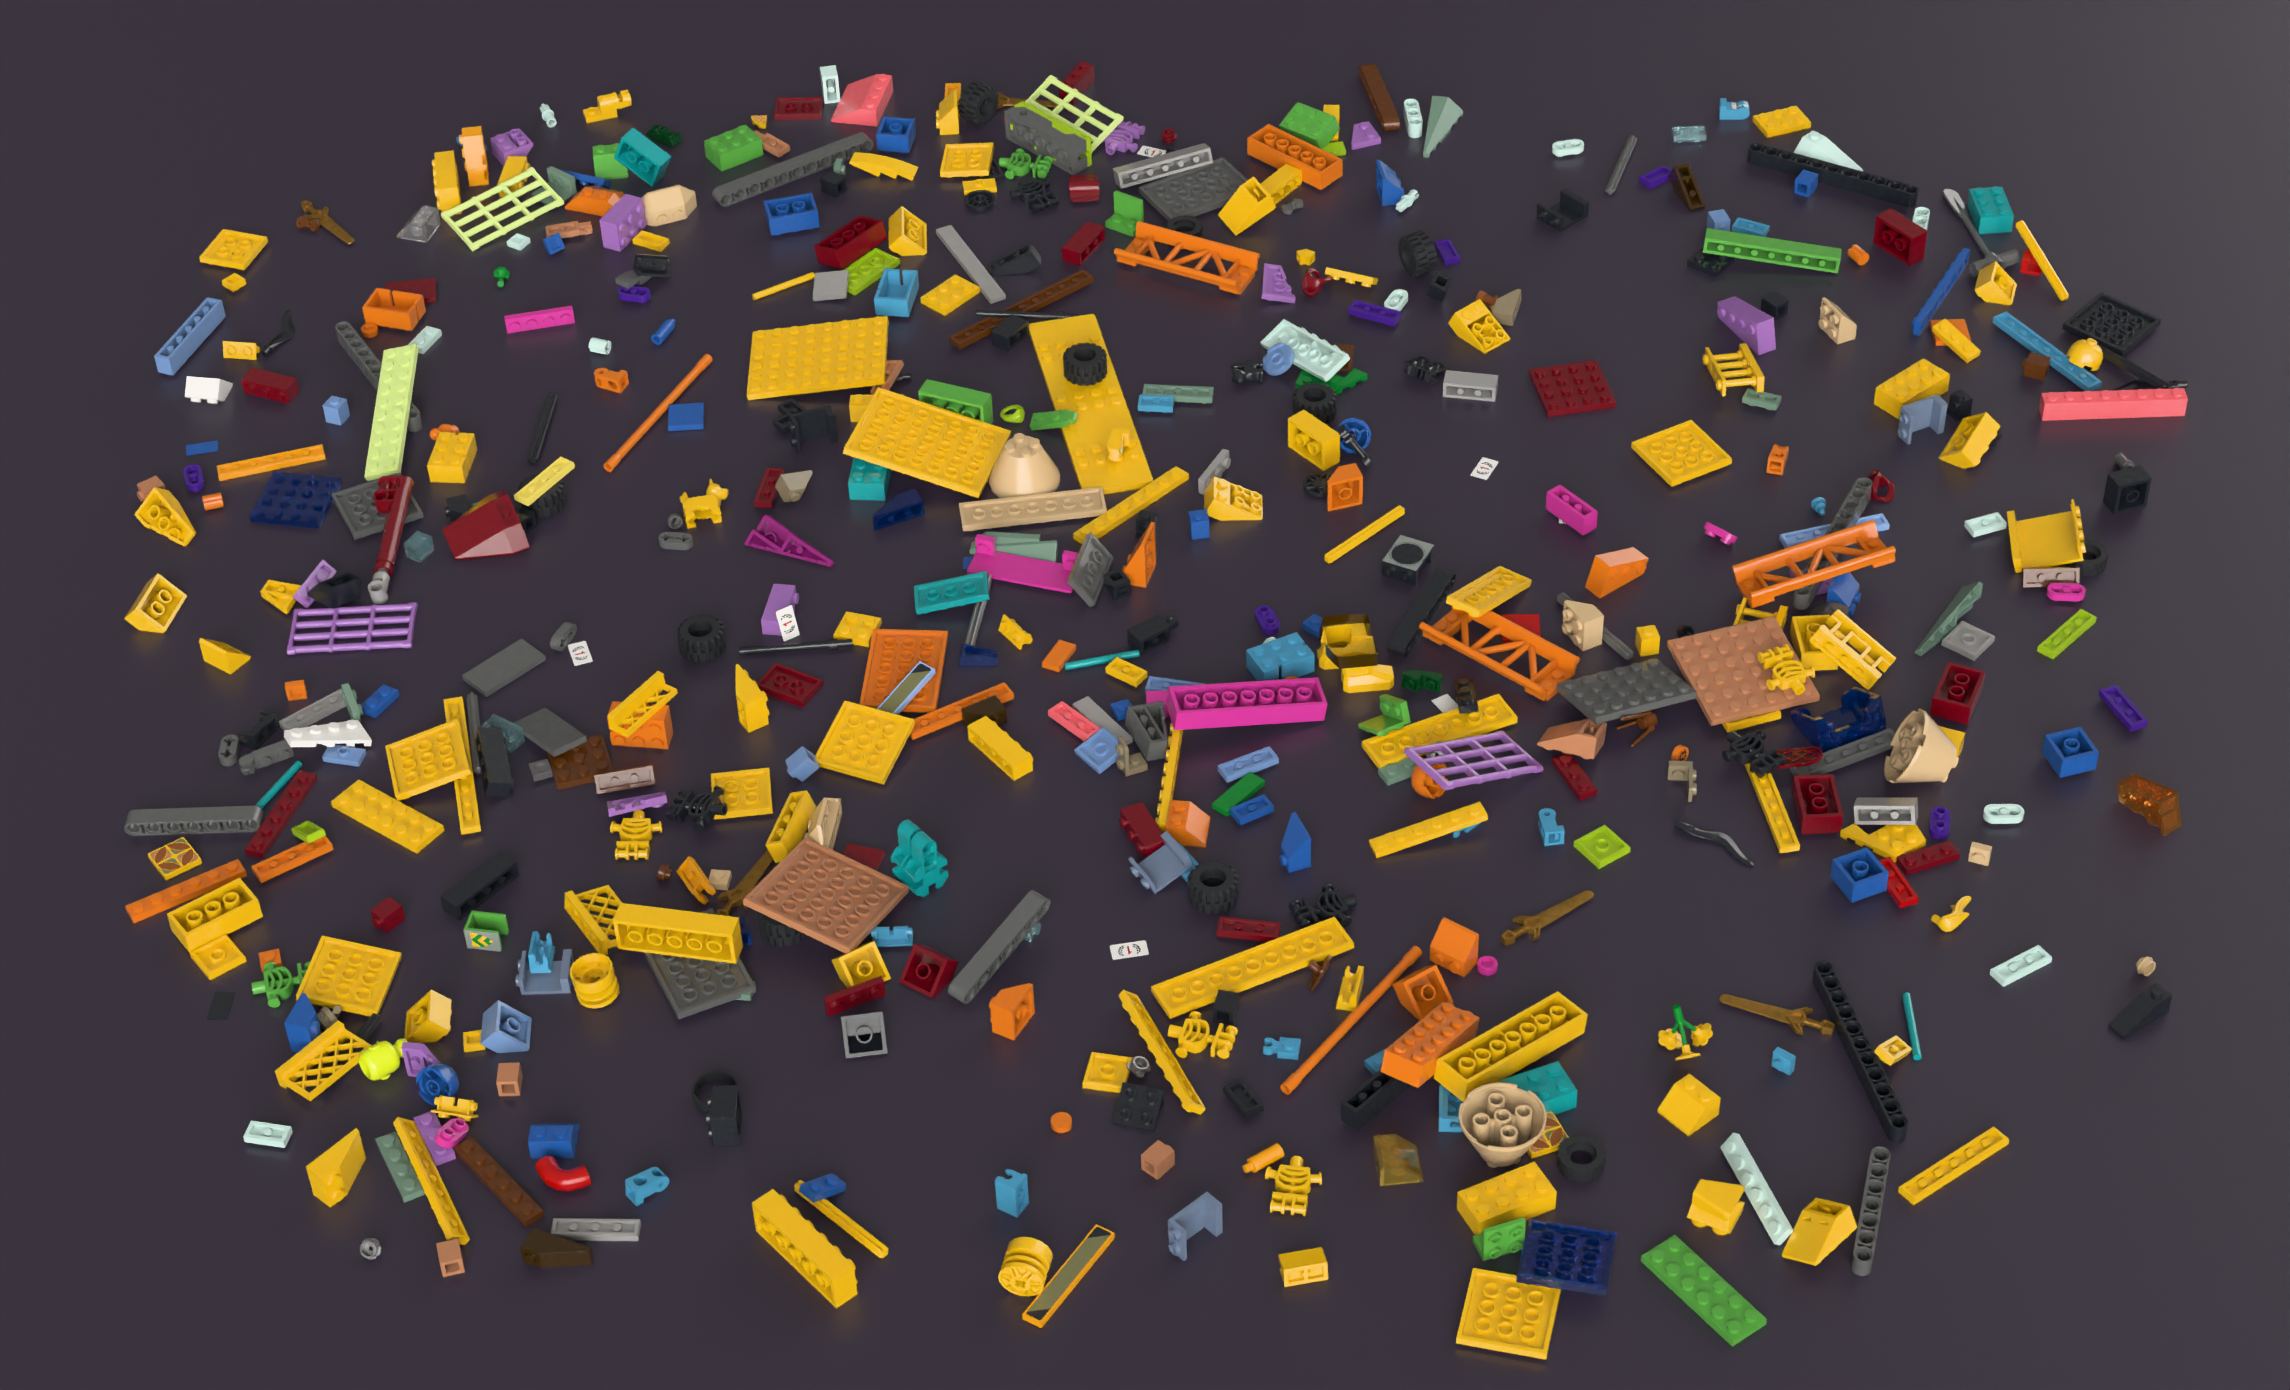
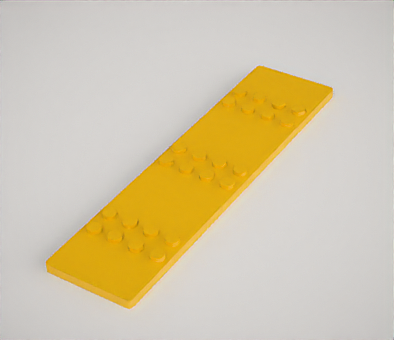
(1097, 405)

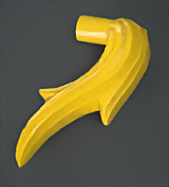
(1951, 921)

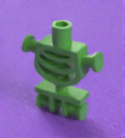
(1020, 165)
(275, 985)

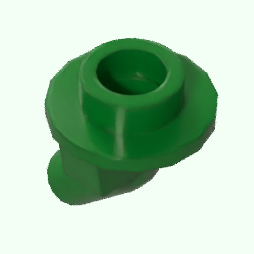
(501, 274)

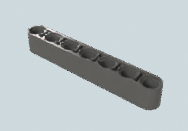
(193, 820)
(999, 947)
(1870, 1211)

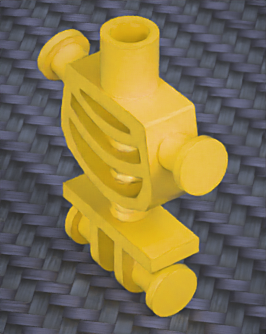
(1786, 671)
(634, 836)
(1197, 1041)
(1292, 1186)

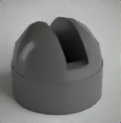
(677, 521)

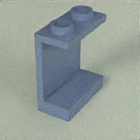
(1920, 415)
(1162, 865)
(545, 983)
(1201, 1213)

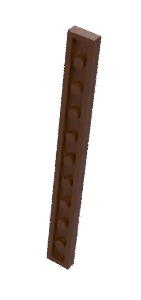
(1029, 304)

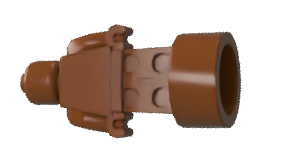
(1486, 299)

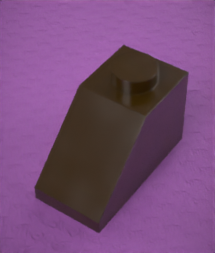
(989, 707)

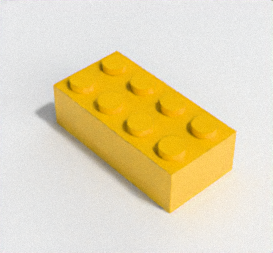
(446, 180)
(1911, 385)
(214, 915)
(1507, 1197)

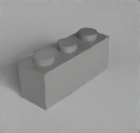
(1470, 385)
(1886, 811)

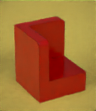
(2030, 265)

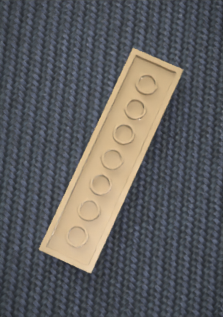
(1032, 509)

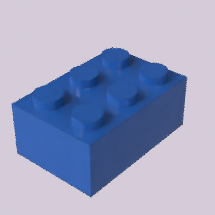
(791, 214)

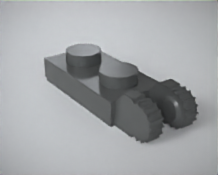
(265, 756)

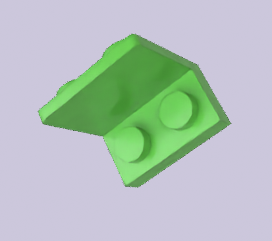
(1127, 213)
(1394, 716)
(1501, 1239)

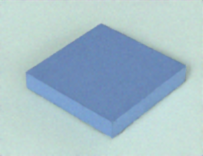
(1099, 750)

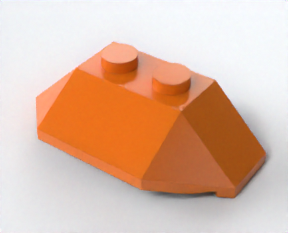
(594, 200)

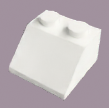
(207, 389)

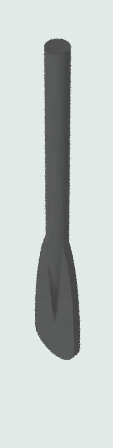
(1958, 206)

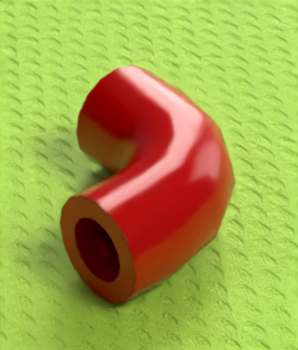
(562, 1179)

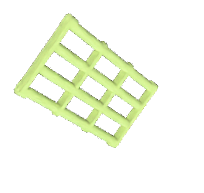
(1084, 116)
(510, 197)

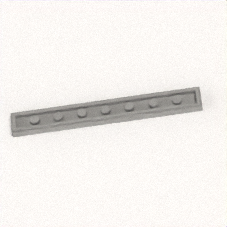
(970, 264)

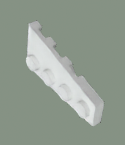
(328, 735)

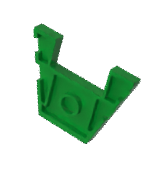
(1336, 382)

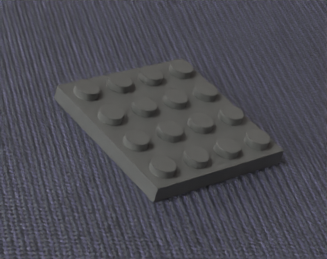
(360, 512)

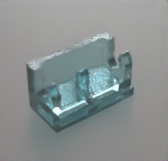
(512, 732)

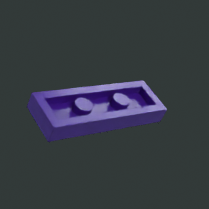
(1374, 313)
(2123, 708)

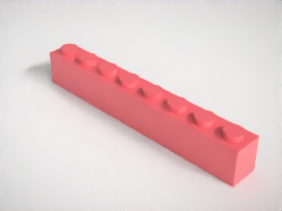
(2113, 404)

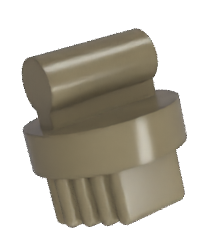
(327, 1017)

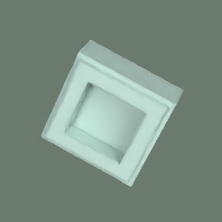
(518, 241)

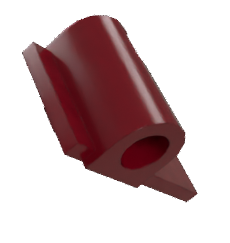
(1083, 188)

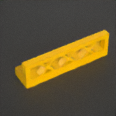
(637, 703)

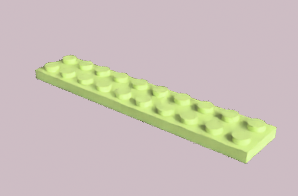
(391, 412)

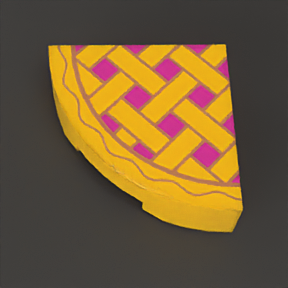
(760, 121)

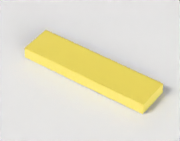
(544, 481)

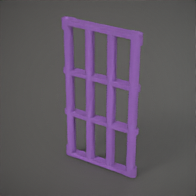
(336, 622)
(1468, 769)

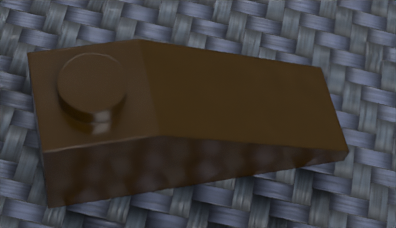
(1686, 187)
(553, 1251)

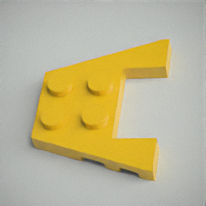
(1888, 840)

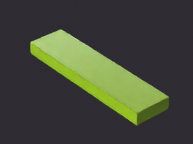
(2066, 634)

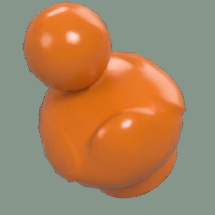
(443, 428)

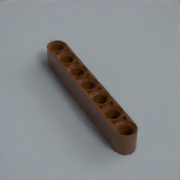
(1379, 97)

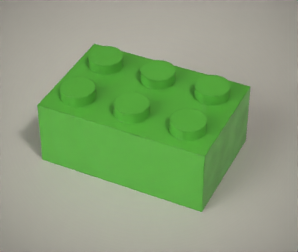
(1310, 125)
(733, 148)

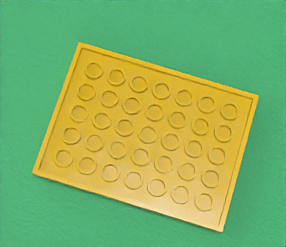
(818, 358)
(927, 442)

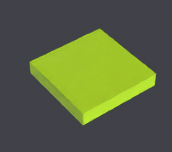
(1602, 846)

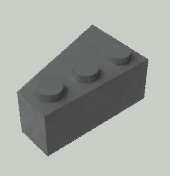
(1148, 729)

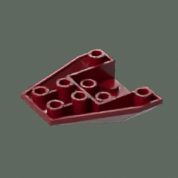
(487, 530)

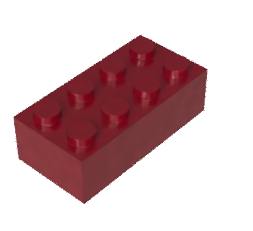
(850, 242)

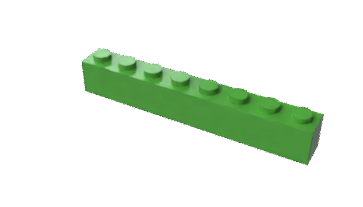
(1772, 250)

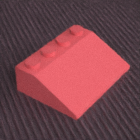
(864, 101)

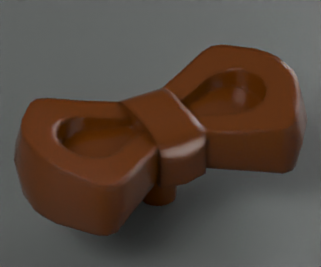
(313, 224)

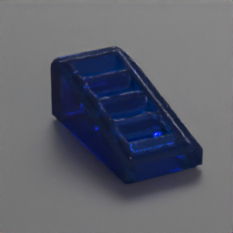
(976, 656)

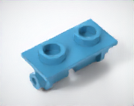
(888, 938)

